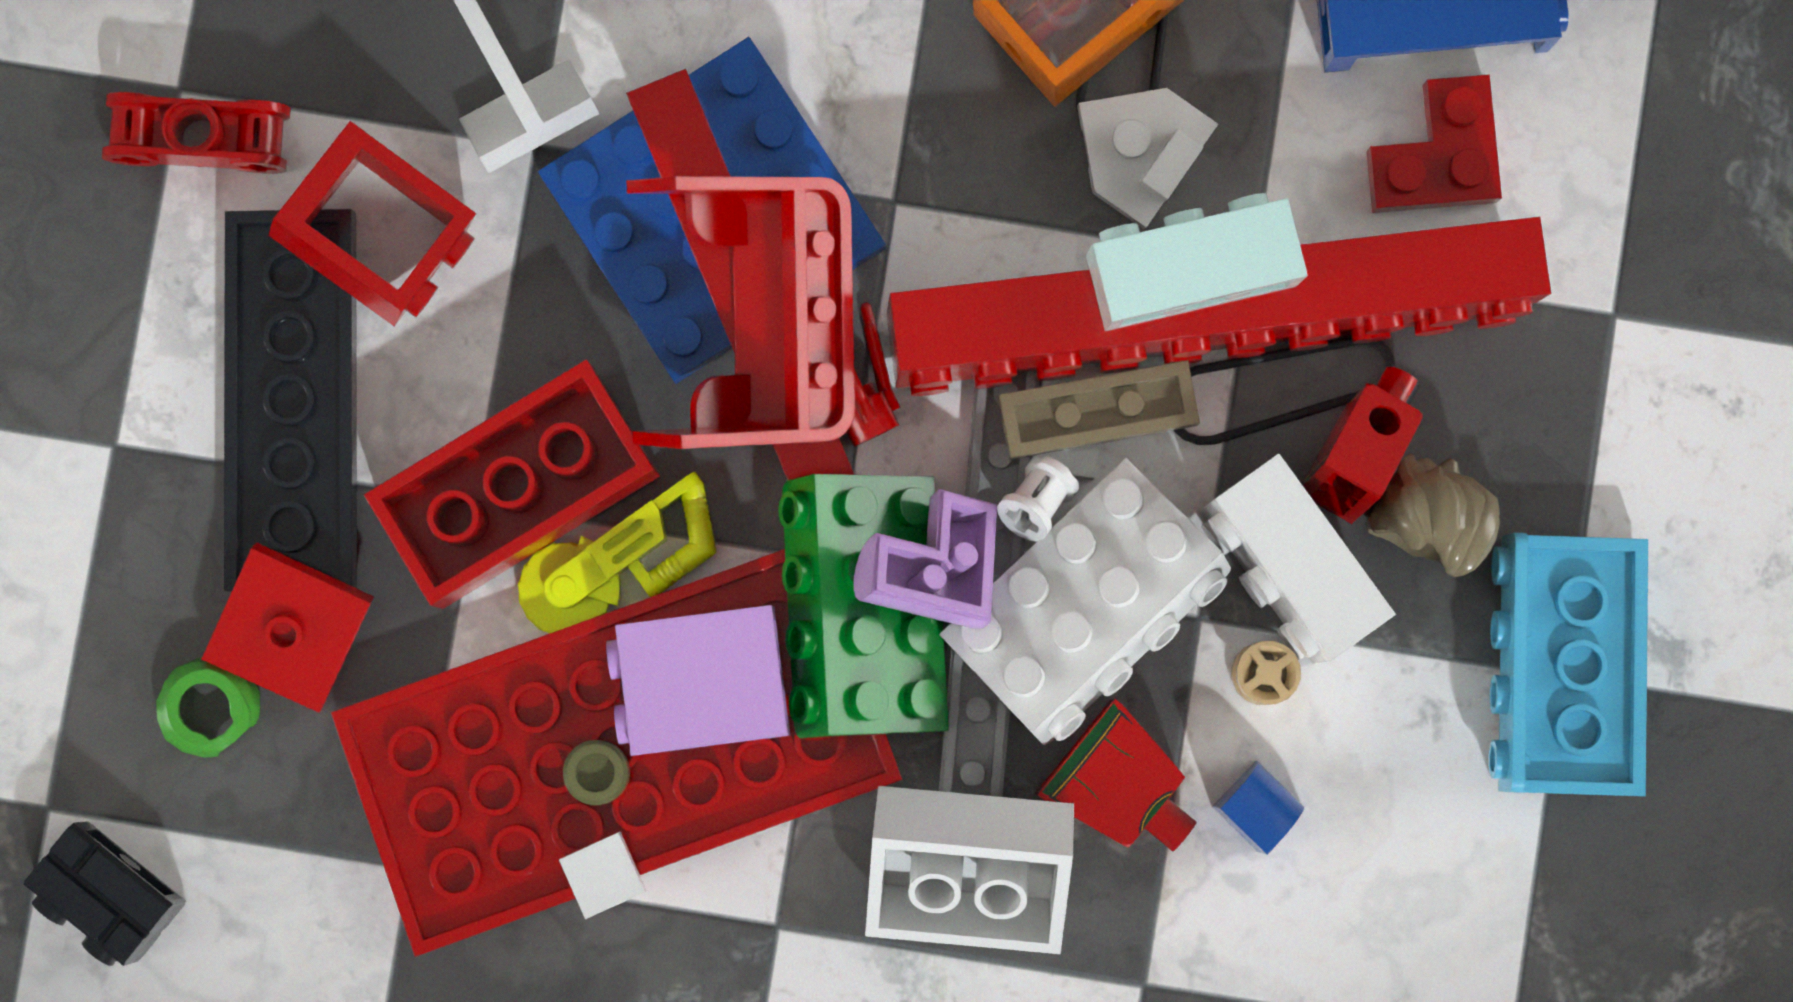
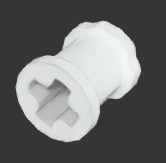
(1038, 498)

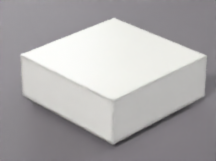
(602, 875)

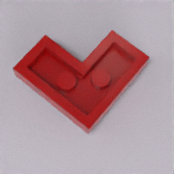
(1454, 165)

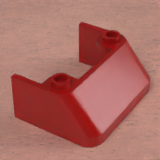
(788, 310)

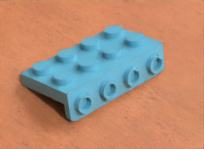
(1570, 665)

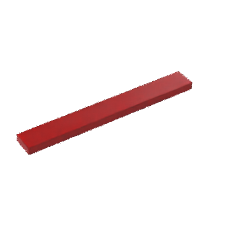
(686, 147)

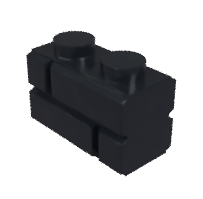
(102, 895)

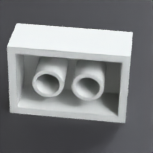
(1295, 563)
(970, 869)

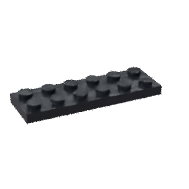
(289, 400)

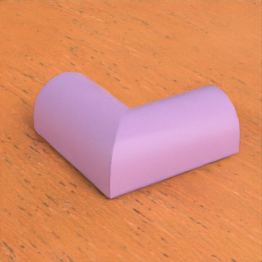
(938, 580)

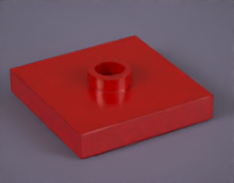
(287, 627)

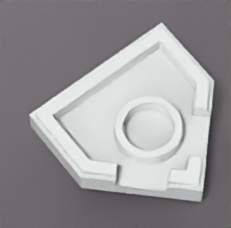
(1141, 148)

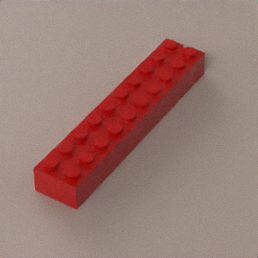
(1350, 288)

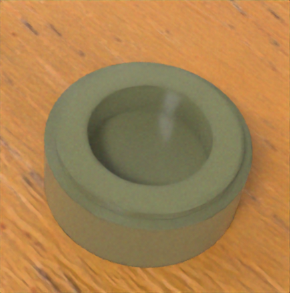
(596, 772)

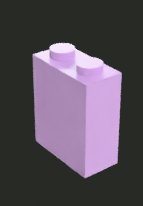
(699, 680)

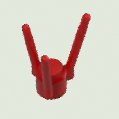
(872, 409)

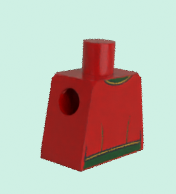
(1365, 446)
(1120, 782)

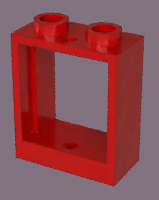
(293, 228)

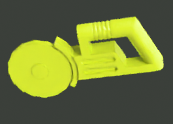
(582, 579)

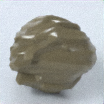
(1437, 514)

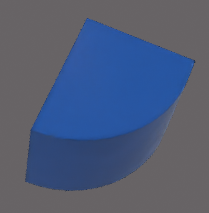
(1259, 808)

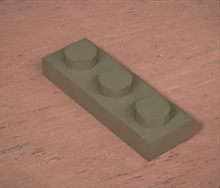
(1098, 410)

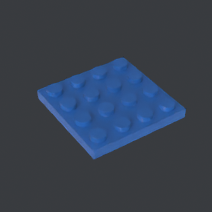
(640, 236)

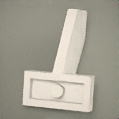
(526, 112)

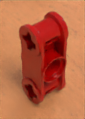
(152, 129)

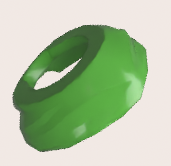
(243, 706)

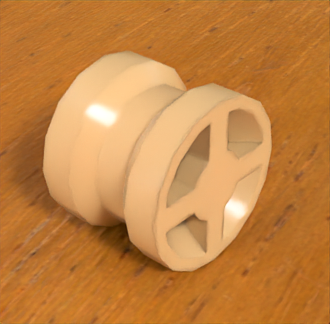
(1275, 667)

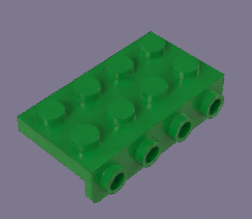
(852, 660)

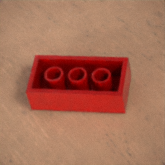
(511, 485)

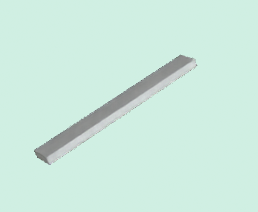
(977, 718)

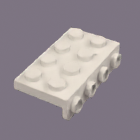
(1090, 603)

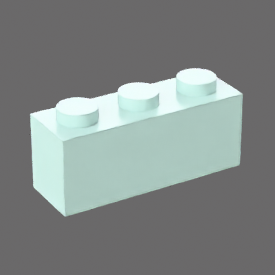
(1195, 261)

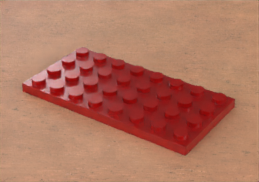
(472, 762)

